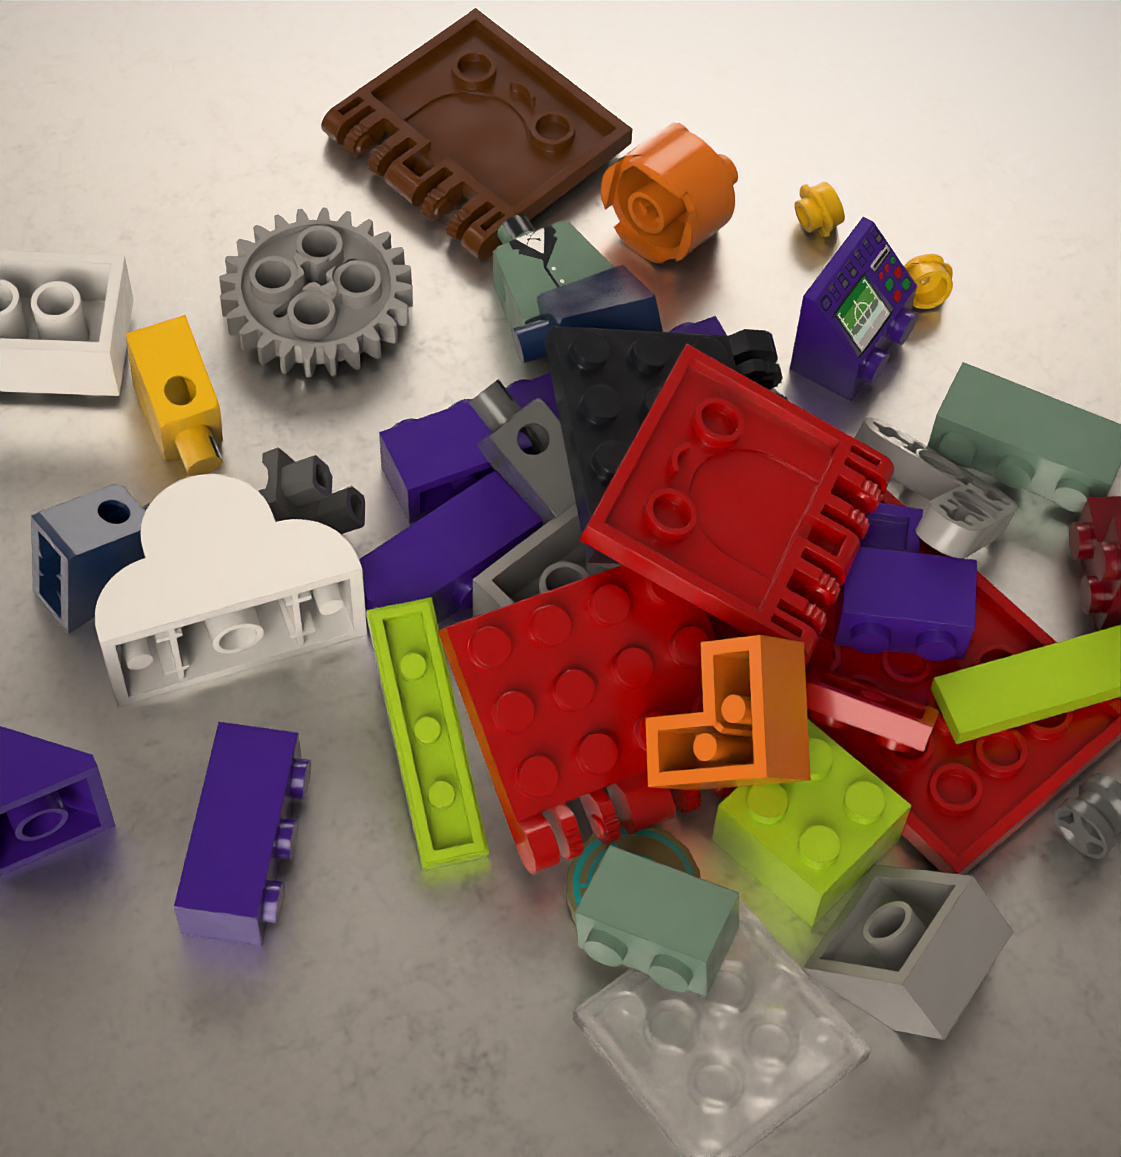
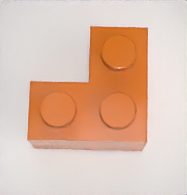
(749, 723)

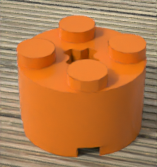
(670, 194)

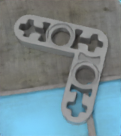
(963, 508)

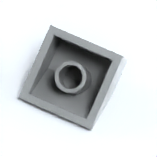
(911, 948)

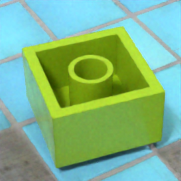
(815, 835)

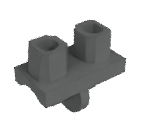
(306, 493)

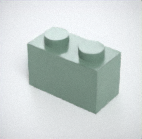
(657, 921)

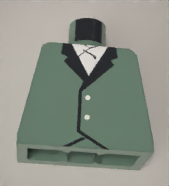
(538, 262)

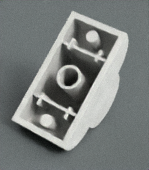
(223, 590)

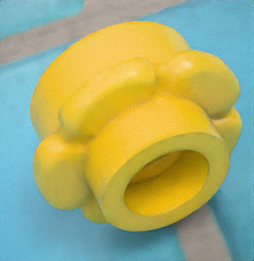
(819, 208)
(932, 280)

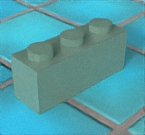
(1027, 438)

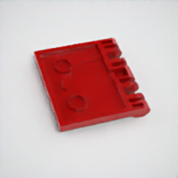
(739, 500)
(565, 701)

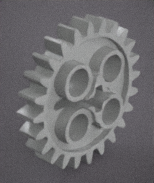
(316, 292)

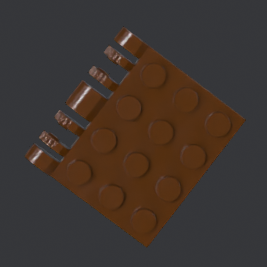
(477, 122)

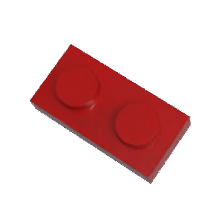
(890, 717)

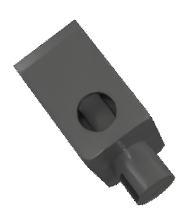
(538, 478)

